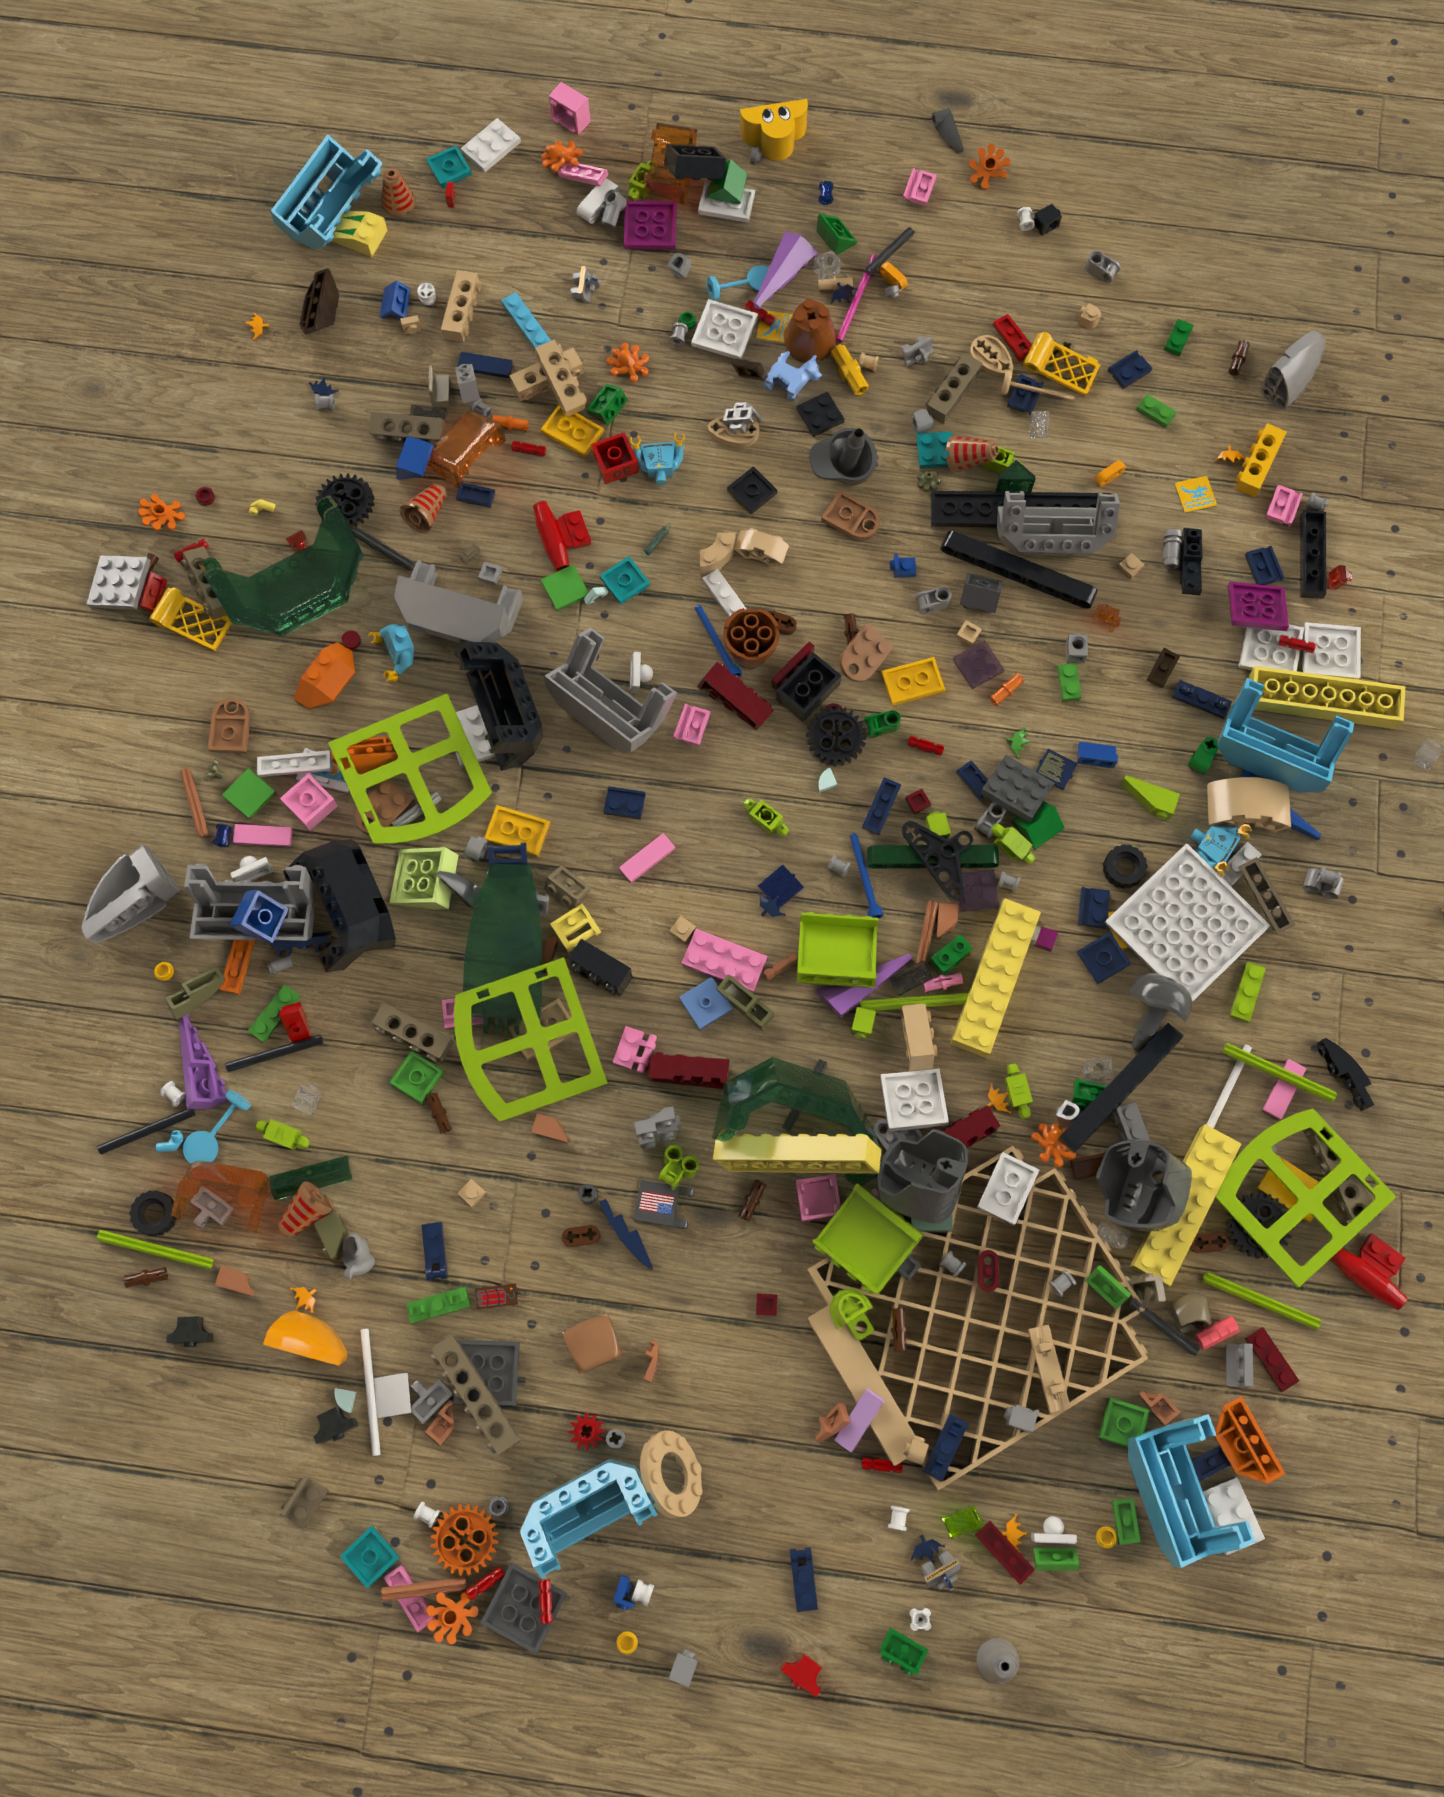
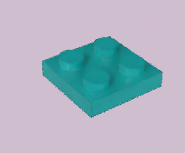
(448, 166)
(932, 449)
(624, 580)
(370, 1556)

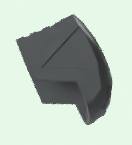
(919, 1193)
(1155, 1202)

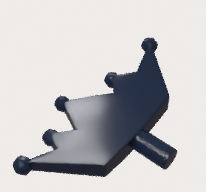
(843, 292)
(322, 388)
(770, 906)
(926, 1548)

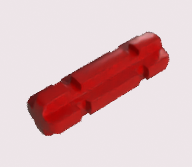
(762, 314)
(528, 448)
(179, 554)
(1297, 644)
(925, 745)
(881, 1465)
(485, 1583)
(545, 1601)

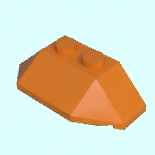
(326, 676)
(370, 754)
(1246, 1444)

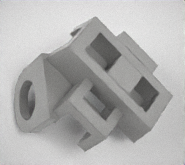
(735, 417)

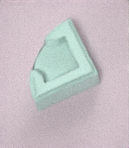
(595, 593)
(826, 781)
(345, 1399)

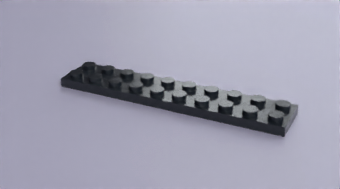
(981, 507)

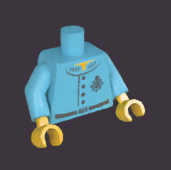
(659, 459)
(399, 647)
(1218, 844)

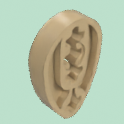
(996, 349)
(726, 437)

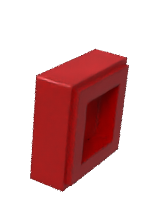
(450, 194)

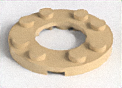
(666, 1502)

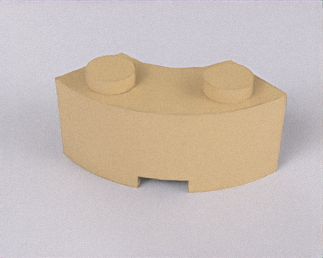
(761, 547)
(717, 554)

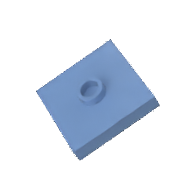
(705, 1003)

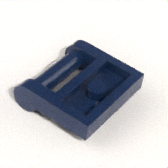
(492, 850)

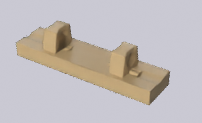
(1049, 1368)

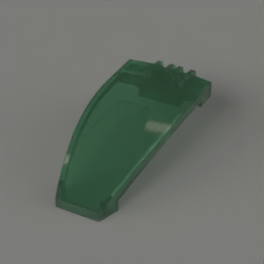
(504, 942)

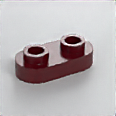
(988, 1271)

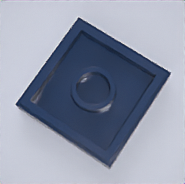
(1103, 958)

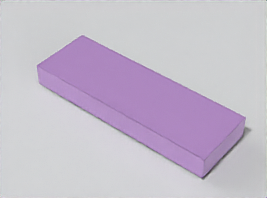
(860, 1420)

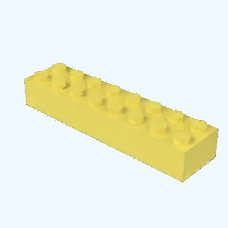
(1330, 696)
(995, 978)
(798, 1154)
(1209, 1162)

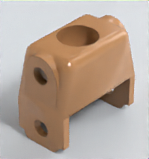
(592, 1343)

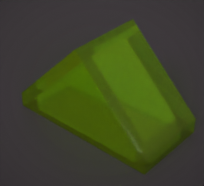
(963, 1521)

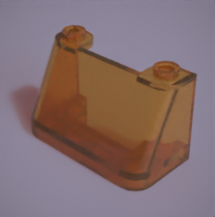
(658, 177)
(464, 445)

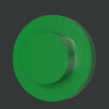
(688, 319)

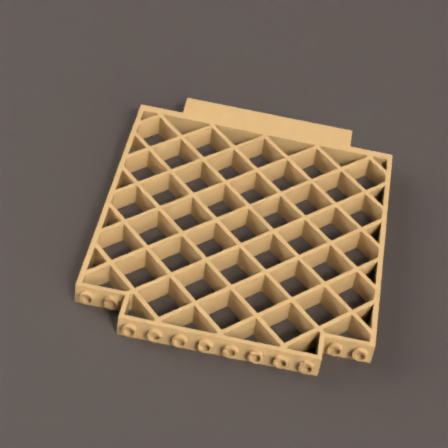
(859, 1372)

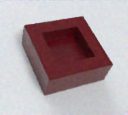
(918, 801)
(766, 1304)

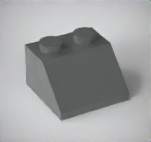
(981, 593)

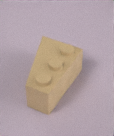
(918, 1037)

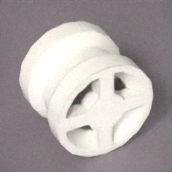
(423, 291)
(642, 1592)

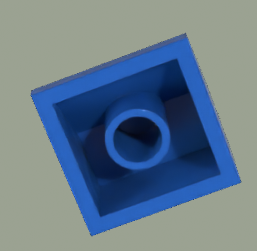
(259, 916)

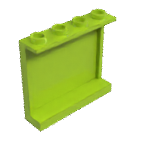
(837, 950)
(868, 1239)

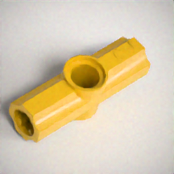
(849, 370)

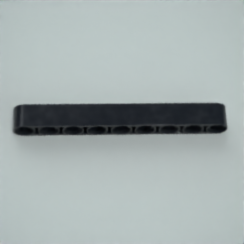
(1019, 569)
(1120, 1087)

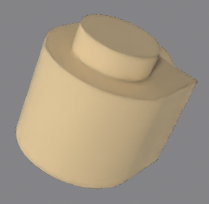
(1089, 316)
(916, 1450)

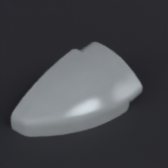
(1293, 373)
(128, 895)

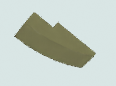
(195, 992)
(745, 1002)

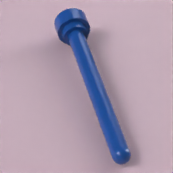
(733, 669)
(873, 909)

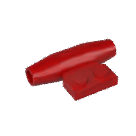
(561, 533)
(1373, 1270)

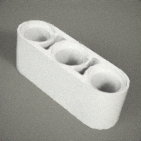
(594, 204)

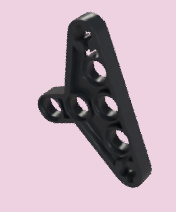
(946, 863)

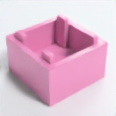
(569, 108)
(309, 802)
(817, 1198)

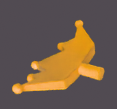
(257, 325)
(1230, 454)
(997, 1100)
(305, 1298)
(1013, 1533)

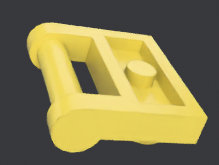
(572, 922)

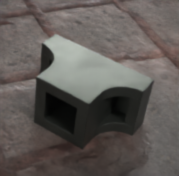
(189, 1332)
(333, 1425)

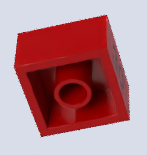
(614, 458)

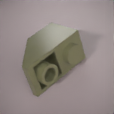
(332, 1233)

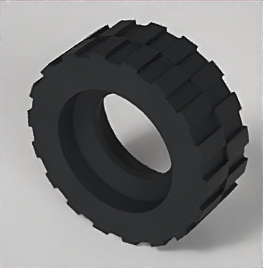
(1135, 856)
(138, 1209)

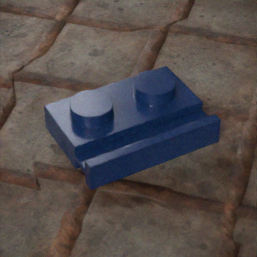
(1130, 369)
(1022, 399)
(1264, 566)
(624, 803)
(1093, 907)

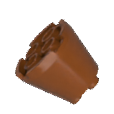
(810, 332)
(751, 636)

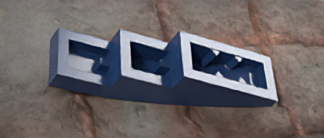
(630, 1239)

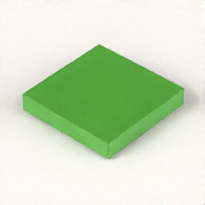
(565, 587)
(249, 794)
(416, 1077)
(1122, 1421)

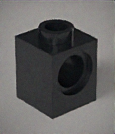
(1047, 219)

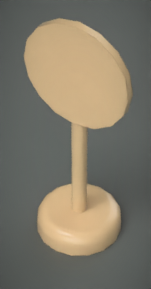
(1007, 382)

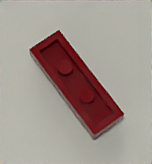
(792, 665)
(1272, 1359)
(1005, 1552)

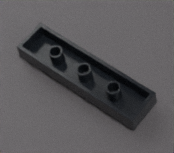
(1313, 554)

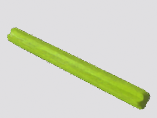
(930, 1001)
(1279, 1072)
(154, 1249)
(1261, 1300)

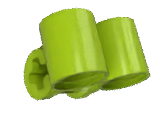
(675, 1168)

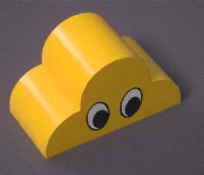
(774, 127)

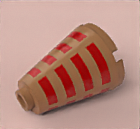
(396, 194)
(969, 452)
(423, 508)
(304, 1210)

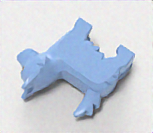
(792, 378)

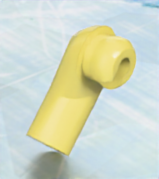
(260, 505)

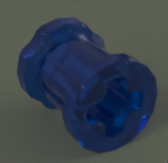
(825, 192)
(222, 835)

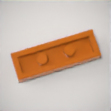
(237, 966)

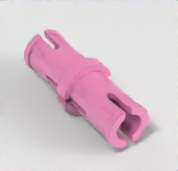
(943, 982)

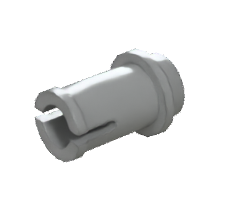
(280, 964)

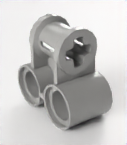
(1323, 881)

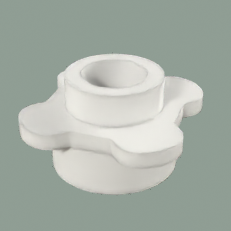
(924, 1614)

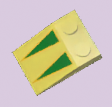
(360, 231)

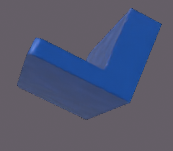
(395, 300)
(1097, 755)

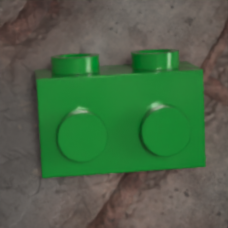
(903, 1651)

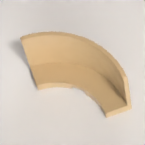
(1249, 801)

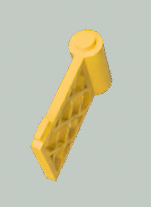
(1043, 349)
(168, 611)

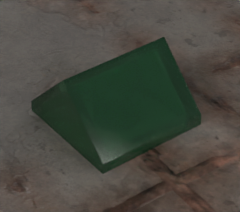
(1015, 479)

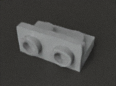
(1130, 1123)
(1239, 1365)

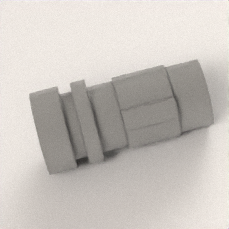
(1171, 552)

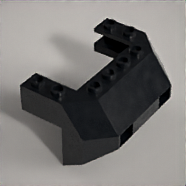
(502, 701)
(350, 901)

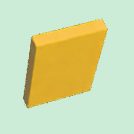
(572, 431)
(913, 681)
(515, 827)
(1272, 1185)

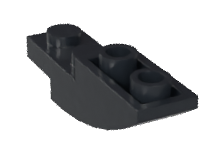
(1190, 561)
(1342, 1064)

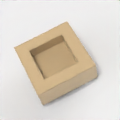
(410, 325)
(1131, 566)
(968, 633)
(682, 929)
(472, 1193)

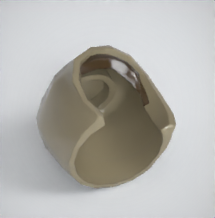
(1191, 1312)

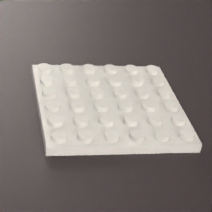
(1187, 922)

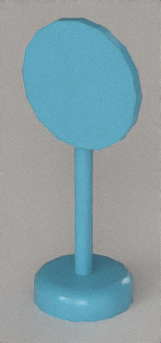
(754, 278)
(202, 1144)

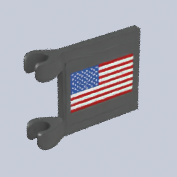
(659, 1202)

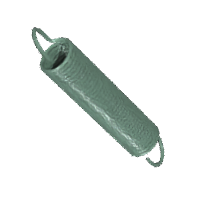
(656, 540)

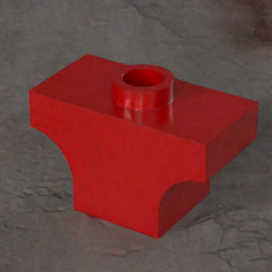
(295, 1022)
(803, 1674)

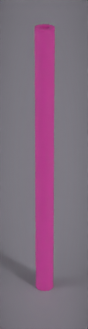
(854, 304)

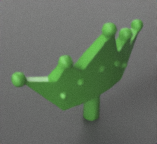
(1018, 741)

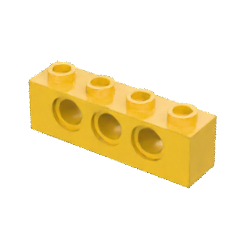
(1270, 436)

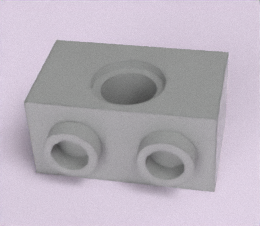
(467, 383)

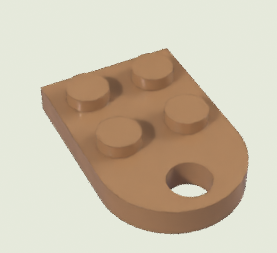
(851, 516)
(865, 652)
(229, 729)
(388, 803)

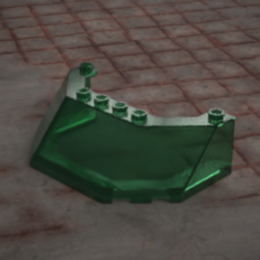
(297, 586)
(794, 1088)

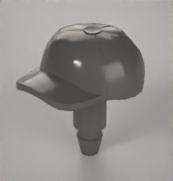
(844, 457)
(1159, 995)

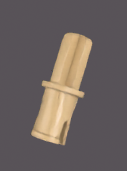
(831, 284)

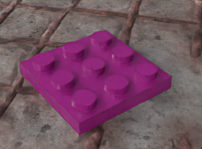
(650, 225)
(1258, 606)

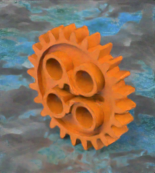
(453, 1556)

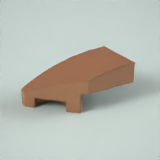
(946, 919)
(549, 1128)
(233, 1280)
(652, 1354)
(1160, 1406)
(834, 1422)
(442, 1425)

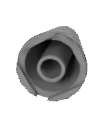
(992, 1655)

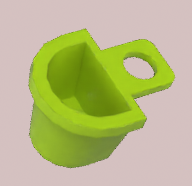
(849, 1308)

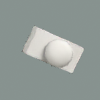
(638, 672)
(252, 869)
(1053, 1531)

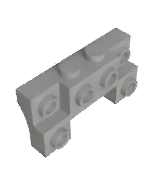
(659, 1127)

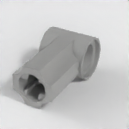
(614, 204)

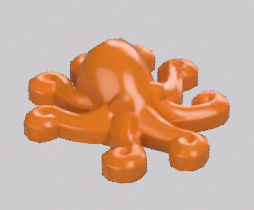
(560, 155)
(989, 165)
(627, 362)
(159, 513)
(1052, 1144)
(450, 1617)

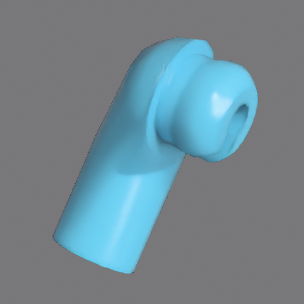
(173, 1143)

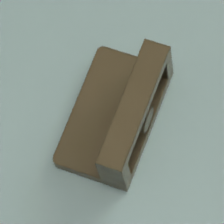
(439, 389)

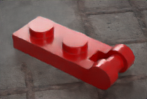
(1012, 336)

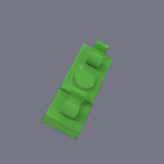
(438, 1305)

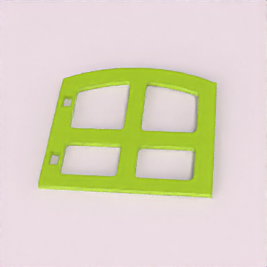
(408, 764)
(536, 1038)
(1308, 1200)

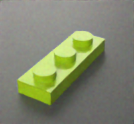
(1247, 992)

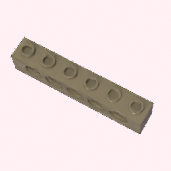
(1359, 1195)
(509, 1436)

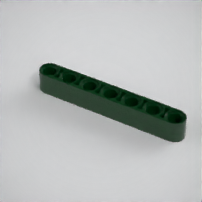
(905, 858)

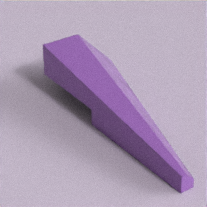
(790, 256)
(844, 998)
(201, 1080)

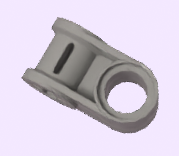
(1100, 266)
(930, 601)
(987, 820)

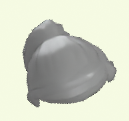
(356, 1256)

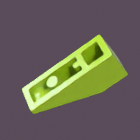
(1152, 797)

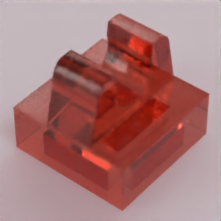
(297, 540)
(1339, 577)

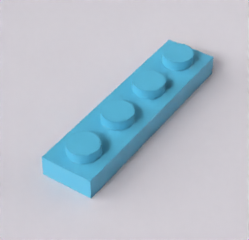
(525, 320)

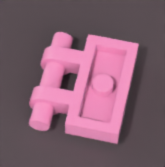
(628, 1048)

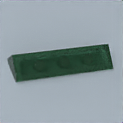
(318, 1174)

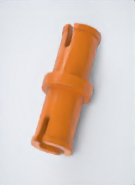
(512, 423)
(1006, 689)

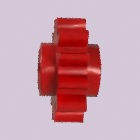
(578, 1430)

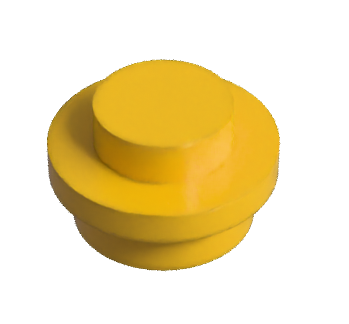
(164, 971)
(1106, 1537)
(627, 1642)

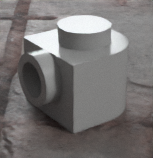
(680, 265)
(921, 421)
(476, 848)
(1067, 1113)

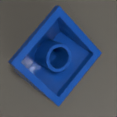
(413, 458)

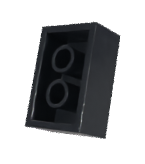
(694, 162)
(808, 687)
(600, 968)

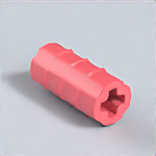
(1216, 1332)

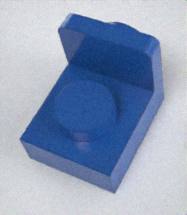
(903, 566)
(623, 1589)

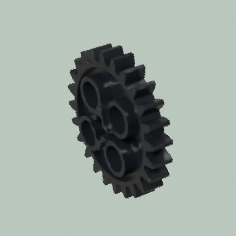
(346, 500)
(852, 737)
(1253, 1206)

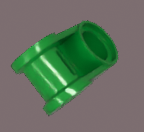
(881, 724)
(1203, 757)

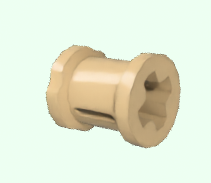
(868, 362)

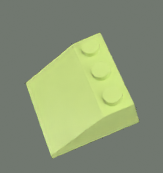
(416, 878)

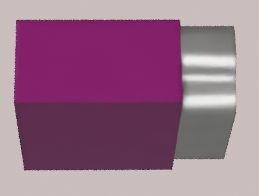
(1044, 938)

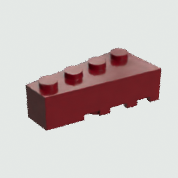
(736, 695)
(689, 1070)
(975, 1127)

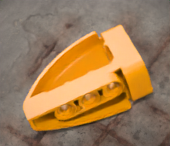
(307, 1337)

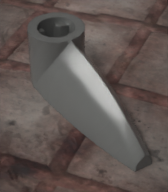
(946, 125)
(461, 887)

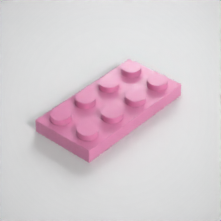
(721, 957)

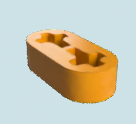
(892, 275)
(1110, 473)

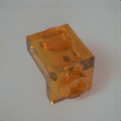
(1107, 613)

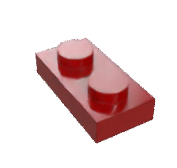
(152, 592)

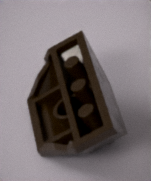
(320, 303)

